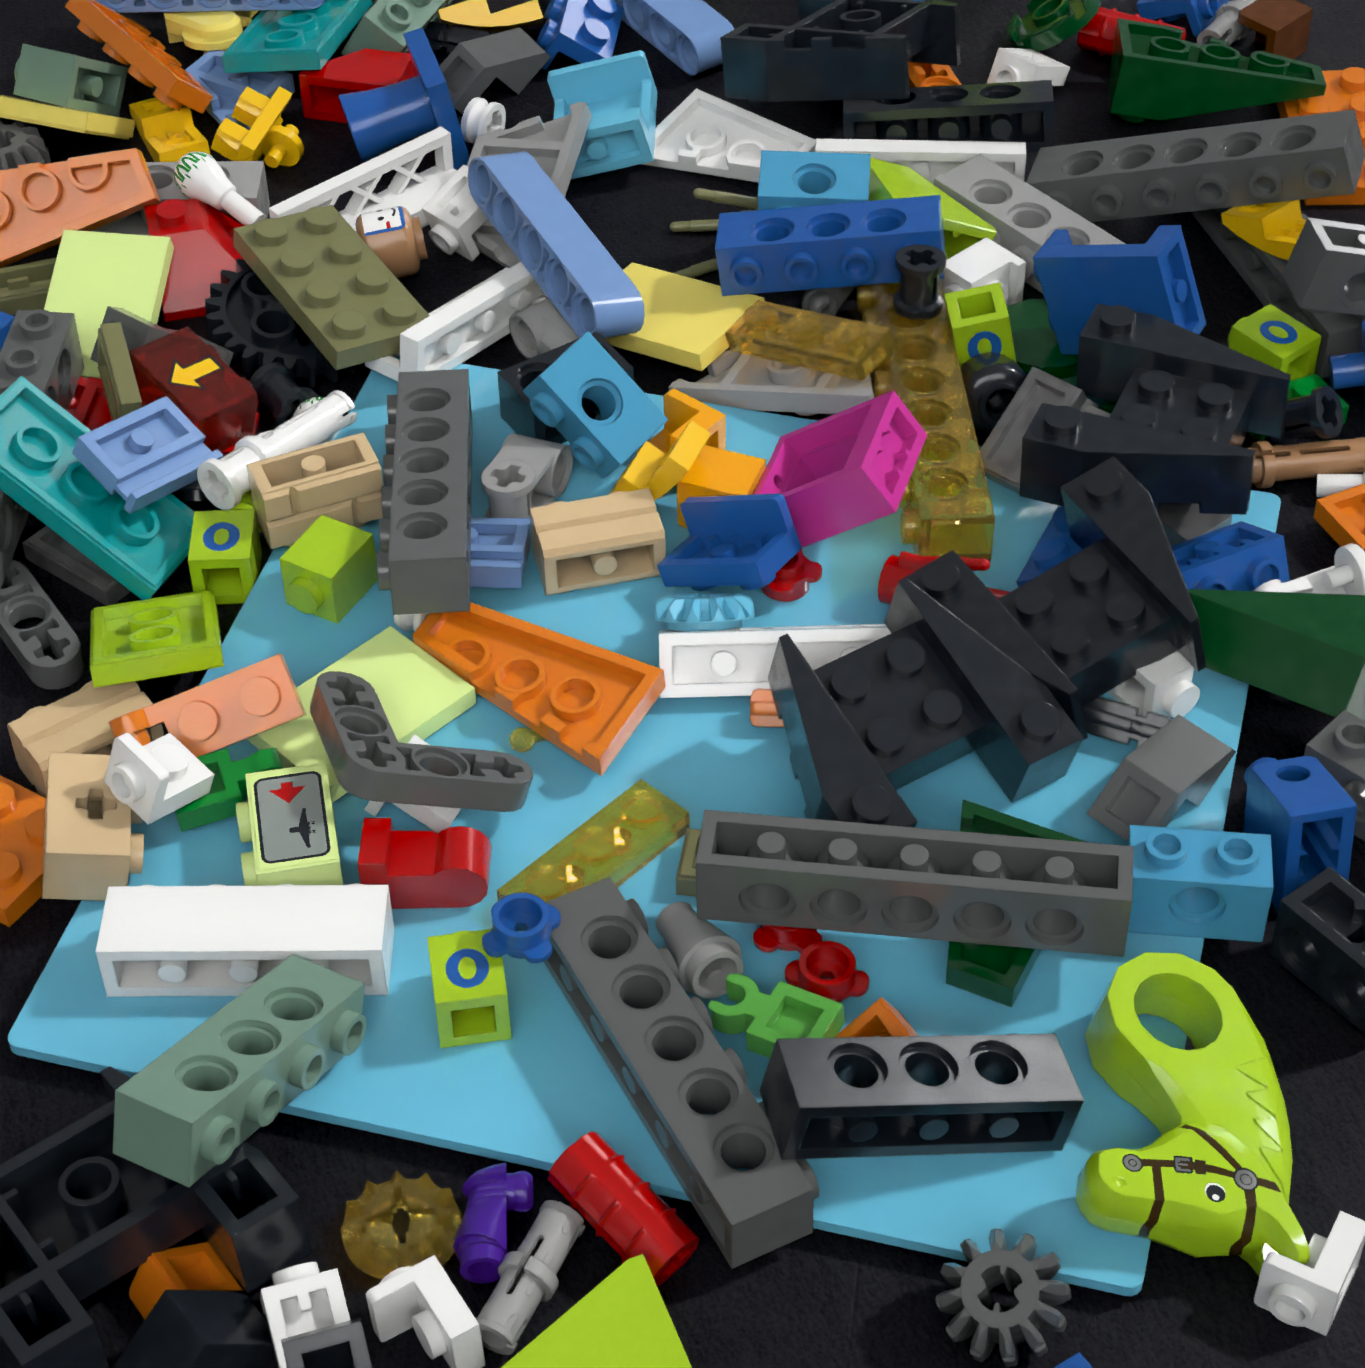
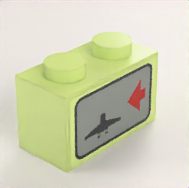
(290, 828)

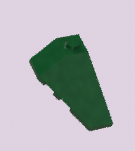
(1174, 78)
(1288, 644)

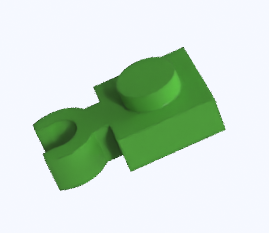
(781, 1015)

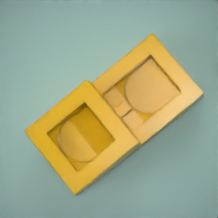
(477, 16)
(166, 131)
(1267, 226)
(659, 470)

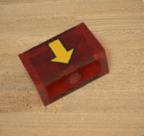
(198, 385)

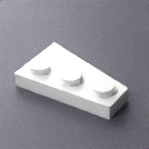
(720, 139)

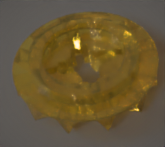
(369, 1232)

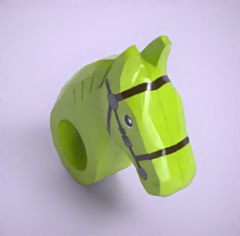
(1224, 1151)

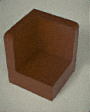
(1279, 25)

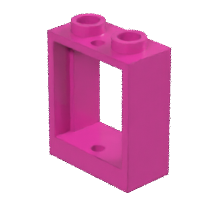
(845, 467)

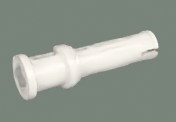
(227, 478)

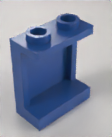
(1144, 277)

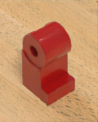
(425, 866)

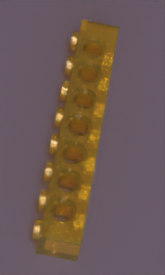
(948, 491)

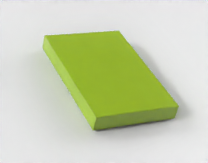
(154, 638)

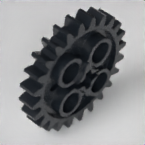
(258, 329)

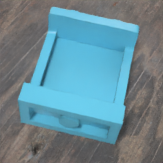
(622, 110)

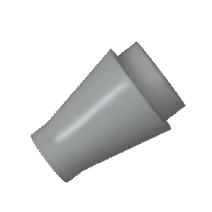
(699, 950)

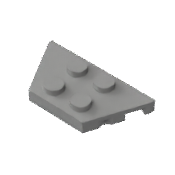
(551, 144)
(774, 386)

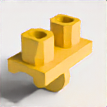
(266, 136)

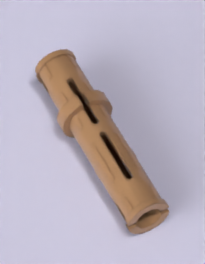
(1306, 460)

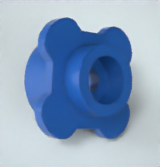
(525, 914)

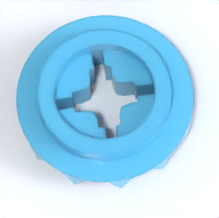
(704, 611)

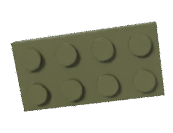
(330, 284)

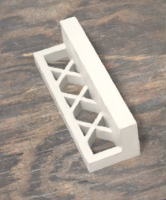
(932, 157)
(405, 190)
(463, 324)
(740, 658)

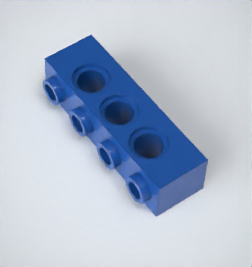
(822, 244)

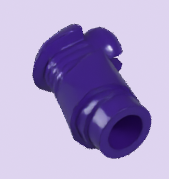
(483, 1229)

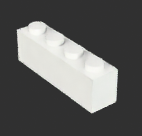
(231, 936)

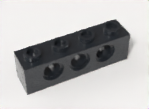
(959, 113)
(919, 1095)

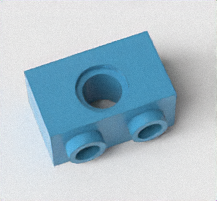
(812, 178)
(625, 410)
(1200, 883)

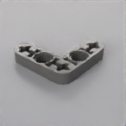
(26, 599)
(381, 769)

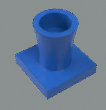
(406, 108)

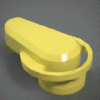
(205, 29)

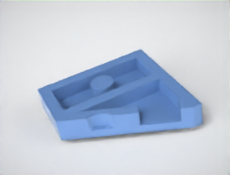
(229, 86)

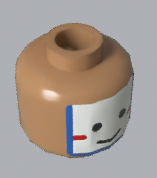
(394, 239)

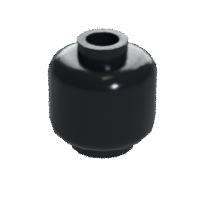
(990, 386)

